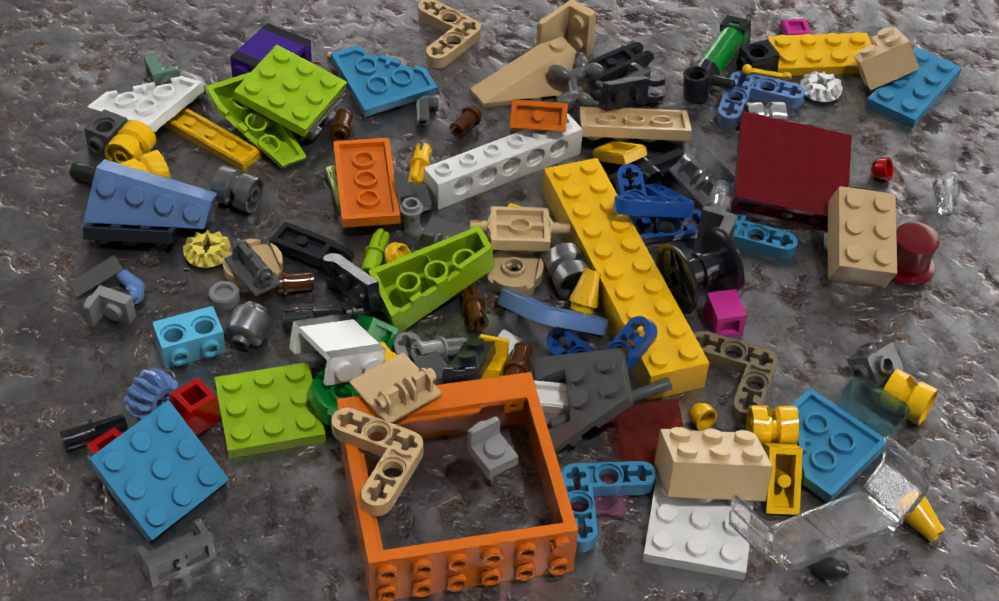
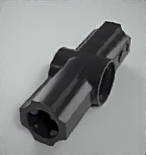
(653, 169)

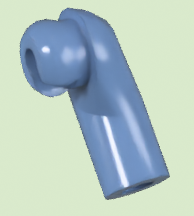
(133, 285)

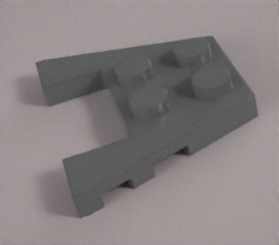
(595, 390)

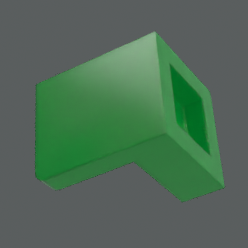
(378, 329)

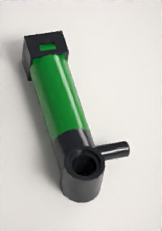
(706, 72)

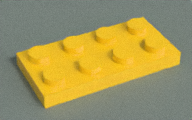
(819, 52)

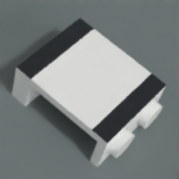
(341, 342)

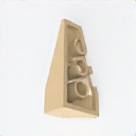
(528, 76)

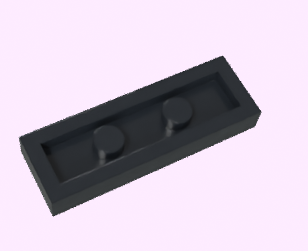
(130, 234)

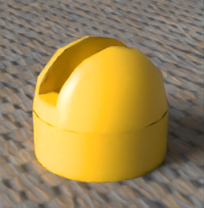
(703, 416)

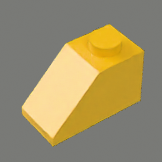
(785, 479)

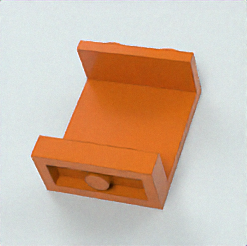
(538, 116)

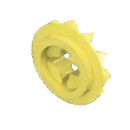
(195, 254)

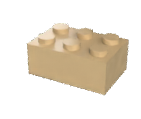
(862, 237)
(712, 464)

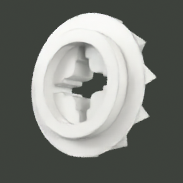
(815, 86)

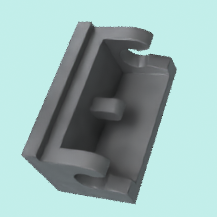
(177, 555)

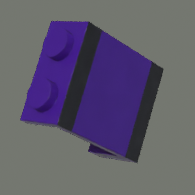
(262, 42)

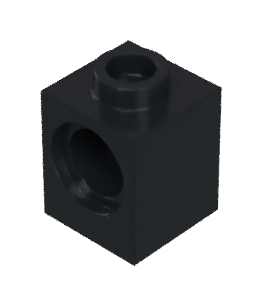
(758, 55)

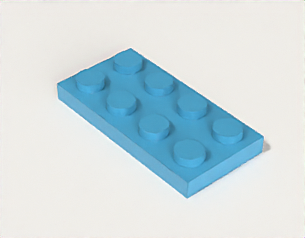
(915, 93)

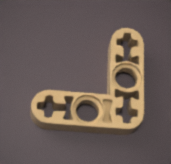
(463, 31)
(391, 452)

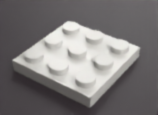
(695, 535)

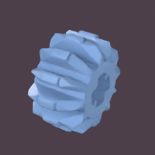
(149, 392)

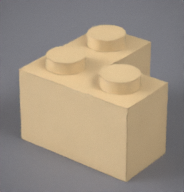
(886, 59)

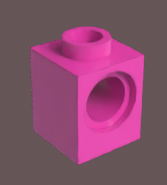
(725, 313)

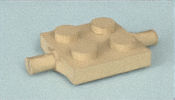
(520, 228)

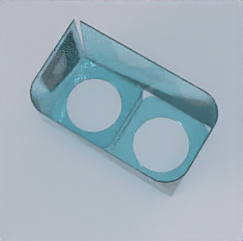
(867, 400)

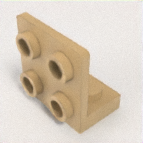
(573, 23)

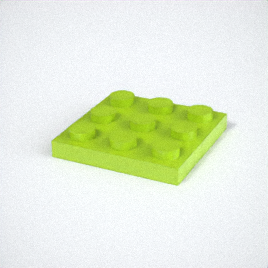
(289, 90)
(268, 410)

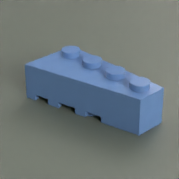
(146, 199)

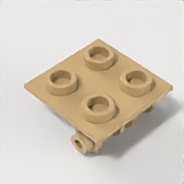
(396, 387)

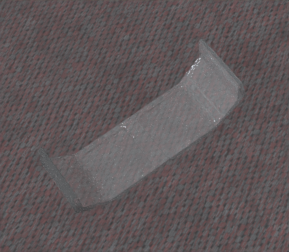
(849, 521)

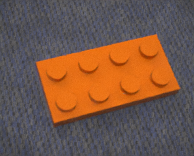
(366, 182)

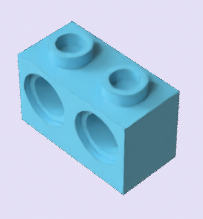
(189, 337)

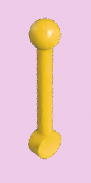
(747, 69)

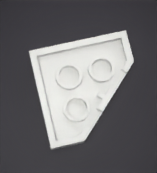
(149, 102)

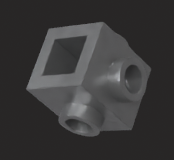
(875, 362)

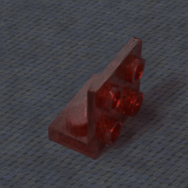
(641, 426)

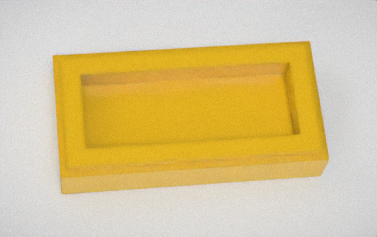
(619, 152)

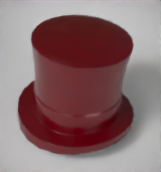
(914, 253)

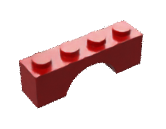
(192, 401)

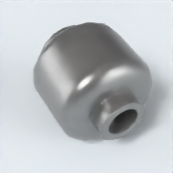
(248, 325)

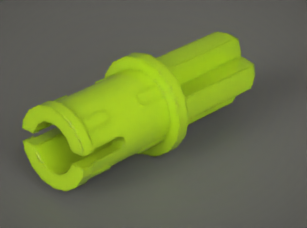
(375, 252)

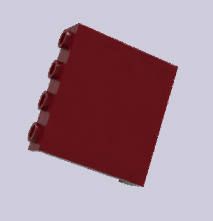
(788, 170)

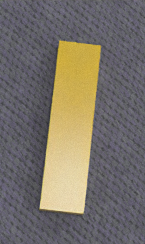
(214, 139)

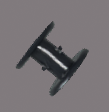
(717, 264)

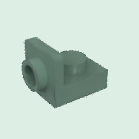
(157, 72)

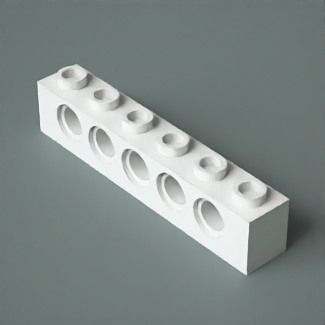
(500, 163)

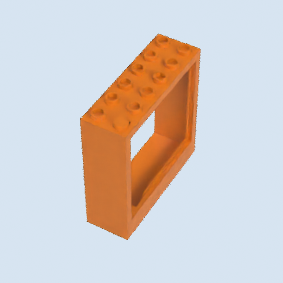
(472, 559)

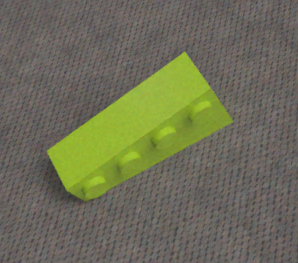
(432, 276)

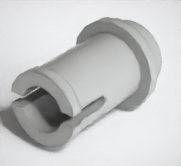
(411, 210)

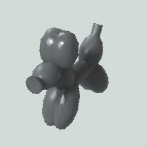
(565, 76)

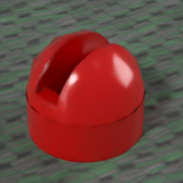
(882, 169)

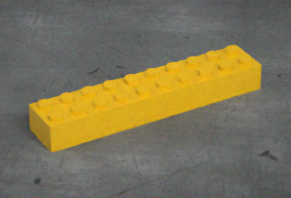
(629, 277)

